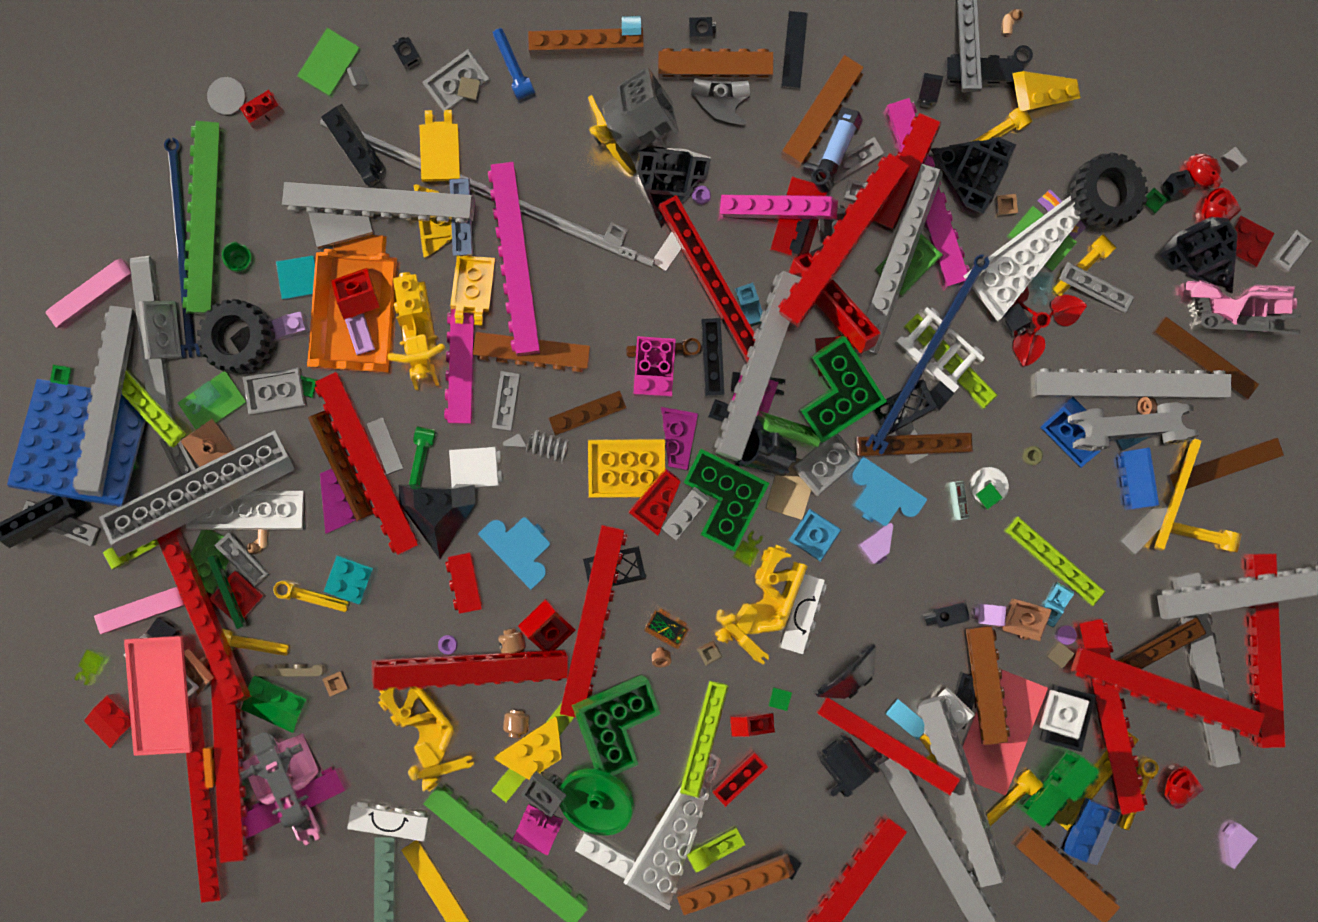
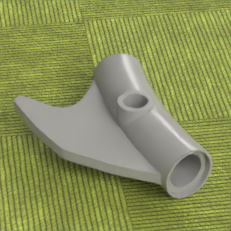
(721, 106)

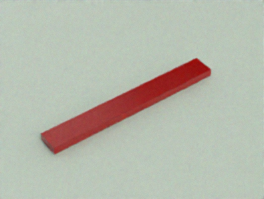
(889, 746)

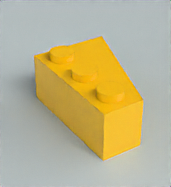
(1041, 90)

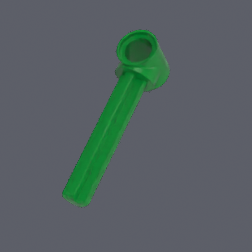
(423, 439)

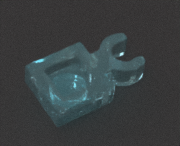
(1042, 284)
(206, 395)

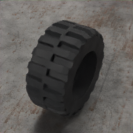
(1130, 183)
(213, 329)

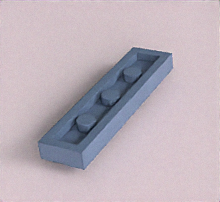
(461, 233)

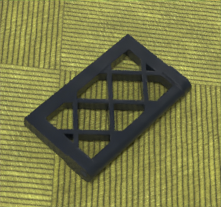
(918, 413)
(636, 550)

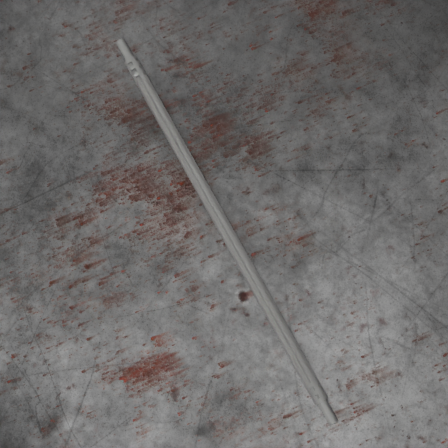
(525, 208)

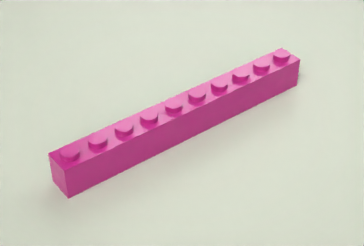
(939, 219)
(515, 259)

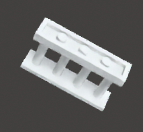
(935, 369)

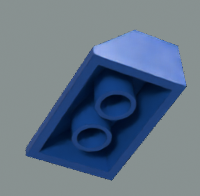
(1066, 433)
(1138, 478)
(1091, 831)

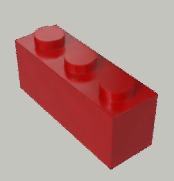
(464, 583)
(739, 778)

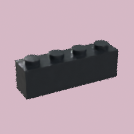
(712, 357)

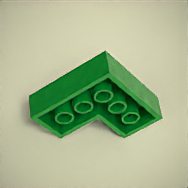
(851, 391)
(736, 494)
(606, 718)
(1065, 781)

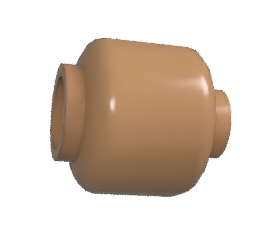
(511, 641)
(516, 723)

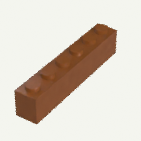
(583, 41)
(715, 63)
(822, 110)
(551, 353)
(987, 685)
(1067, 876)
(735, 884)

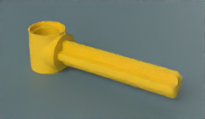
(1016, 120)
(1100, 249)
(1227, 540)
(311, 597)
(255, 644)
(1027, 783)
(1127, 819)

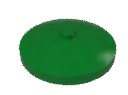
(596, 802)

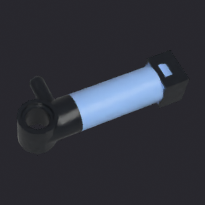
(848, 123)

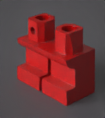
(260, 106)

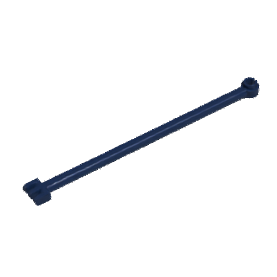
(180, 242)
(880, 438)

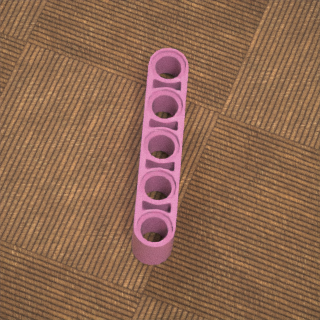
(89, 293)
(138, 610)

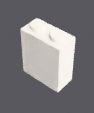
(475, 467)

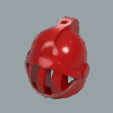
(1204, 171)
(1220, 204)
(1182, 787)

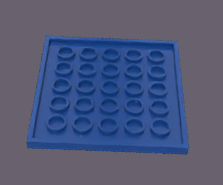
(52, 442)

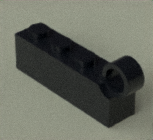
(993, 69)
(354, 145)
(39, 518)

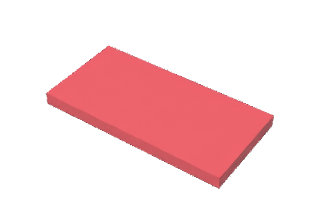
(158, 695)
(996, 763)

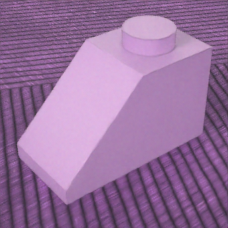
(289, 326)
(878, 545)
(990, 614)
(1237, 843)

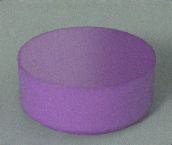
(701, 195)
(1066, 635)
(448, 644)

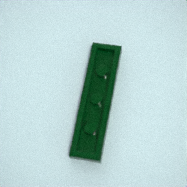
(226, 591)

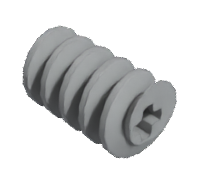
(547, 445)

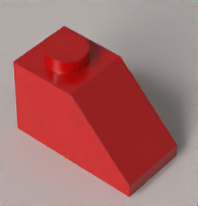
(752, 725)

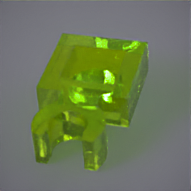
(747, 551)
(90, 664)

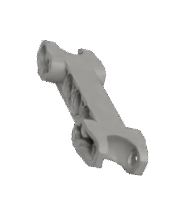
(1163, 423)

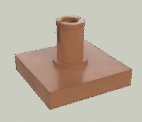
(207, 443)
(1027, 620)
(197, 670)

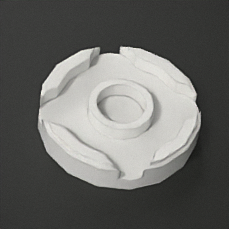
(986, 476)

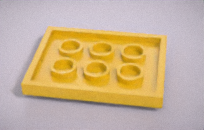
(624, 466)

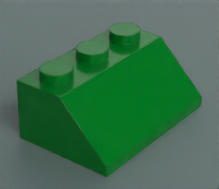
(275, 703)

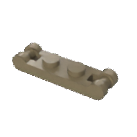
(281, 670)

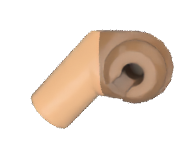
(1010, 19)
(259, 544)

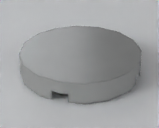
(226, 96)

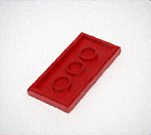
(786, 227)

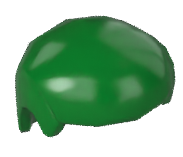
(236, 257)

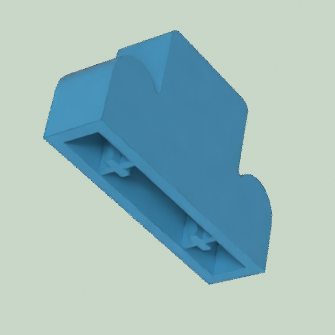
(883, 494)
(518, 548)

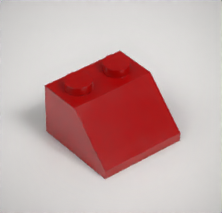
(355, 293)
(546, 627)
(109, 720)

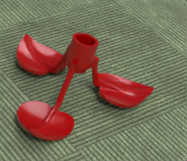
(1066, 312)

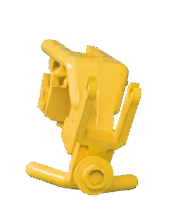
(415, 327)
(770, 612)
(434, 735)

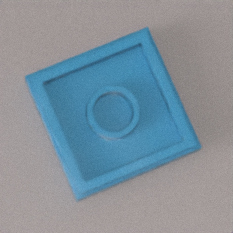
(815, 535)

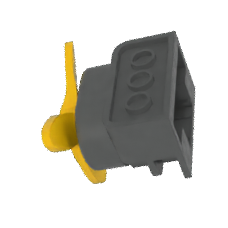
(634, 117)

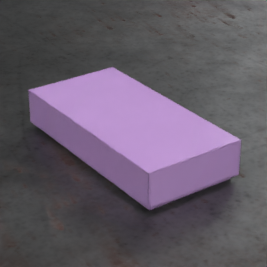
(360, 334)

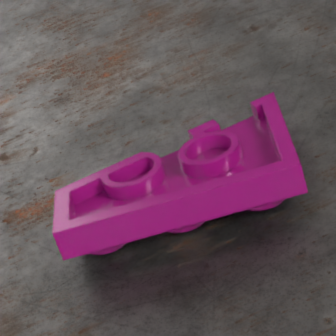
(679, 436)
(335, 506)

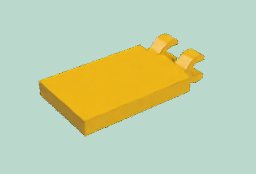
(439, 149)
(472, 287)

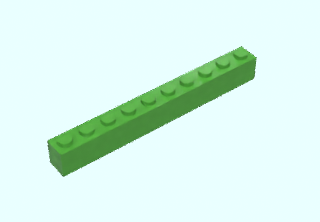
(202, 217)
(506, 855)

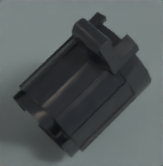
(768, 453)
(848, 765)

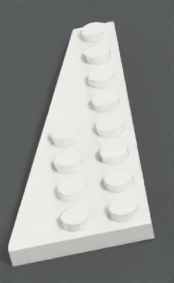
(1022, 258)
(664, 855)

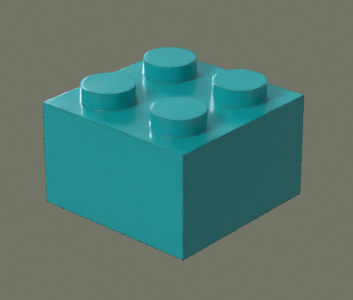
(349, 580)

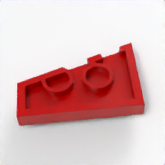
(655, 502)

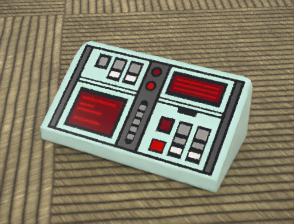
(959, 500)

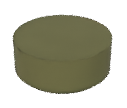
(1032, 455)

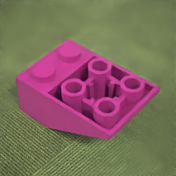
(654, 367)

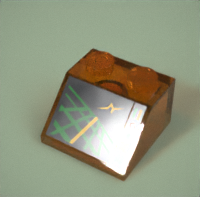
(666, 628)

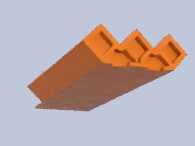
(329, 336)

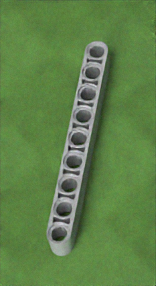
(154, 369)

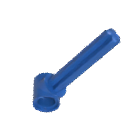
(522, 85)

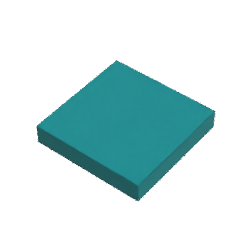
(296, 277)

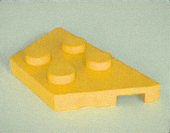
(433, 233)
(534, 751)

